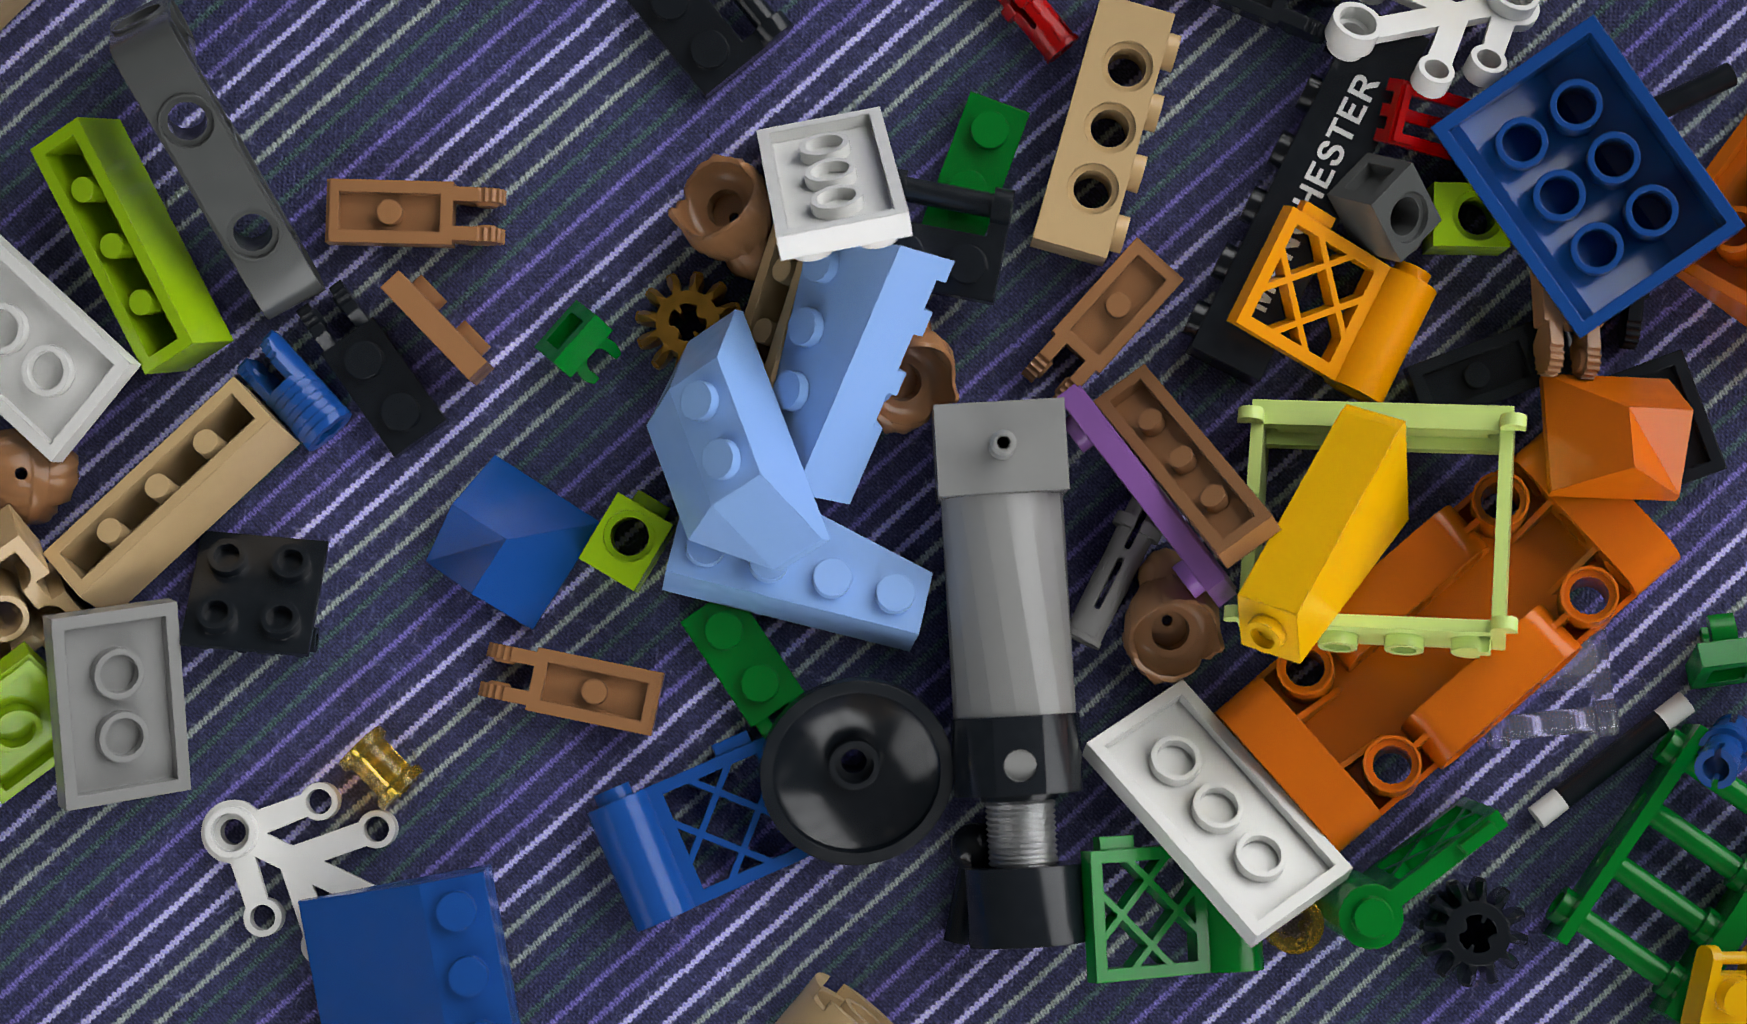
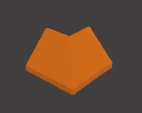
(1614, 437)

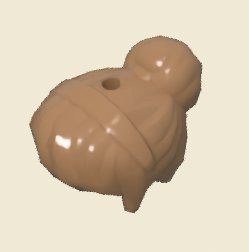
(733, 189)
(932, 369)
(45, 482)
(1175, 648)

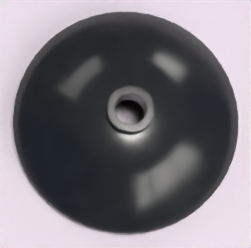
(865, 808)

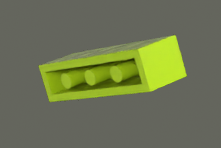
(131, 245)

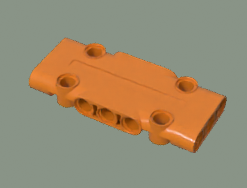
(1434, 704)

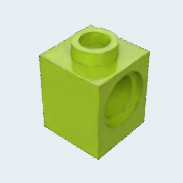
(1449, 235)
(601, 548)

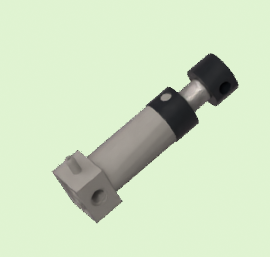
(1011, 660)

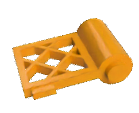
(1377, 320)

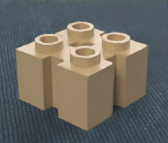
(28, 586)

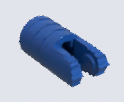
(301, 399)

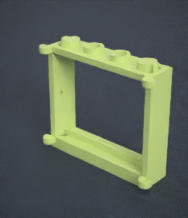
(1428, 430)

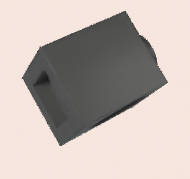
(1384, 206)

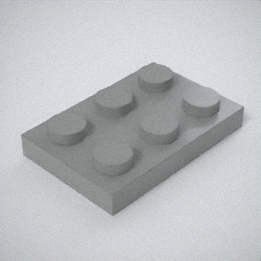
(117, 703)

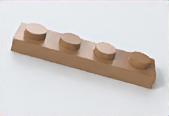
(1187, 466)

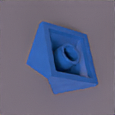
(511, 541)

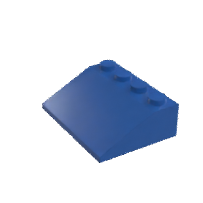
(1587, 177)
(411, 952)

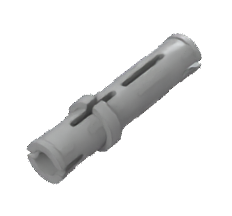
(1089, 623)

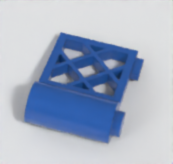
(648, 851)

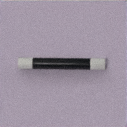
(1611, 759)

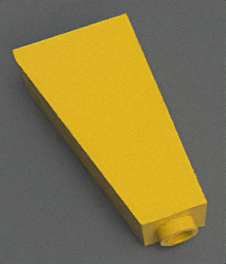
(1328, 536)

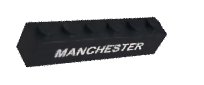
(1329, 141)

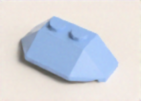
(732, 453)

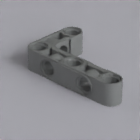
(161, 70)

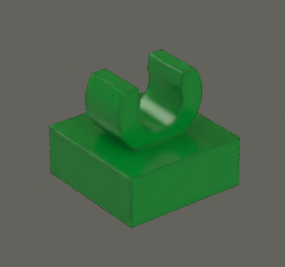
(575, 339)
(1719, 656)

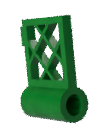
(1370, 903)
(1210, 938)

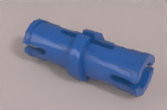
(1722, 752)

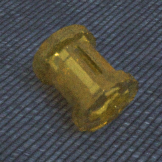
(381, 767)
(1311, 932)

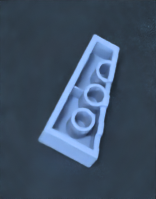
(846, 355)
(839, 587)

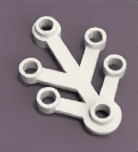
(1357, 29)
(300, 864)

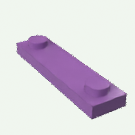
(1198, 566)

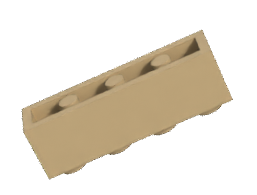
(171, 497)

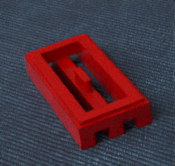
(1399, 114)

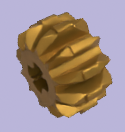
(675, 306)

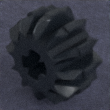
(1492, 940)

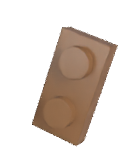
(422, 305)

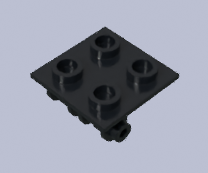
(255, 594)

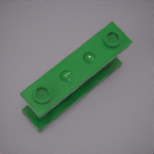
(1719, 926)

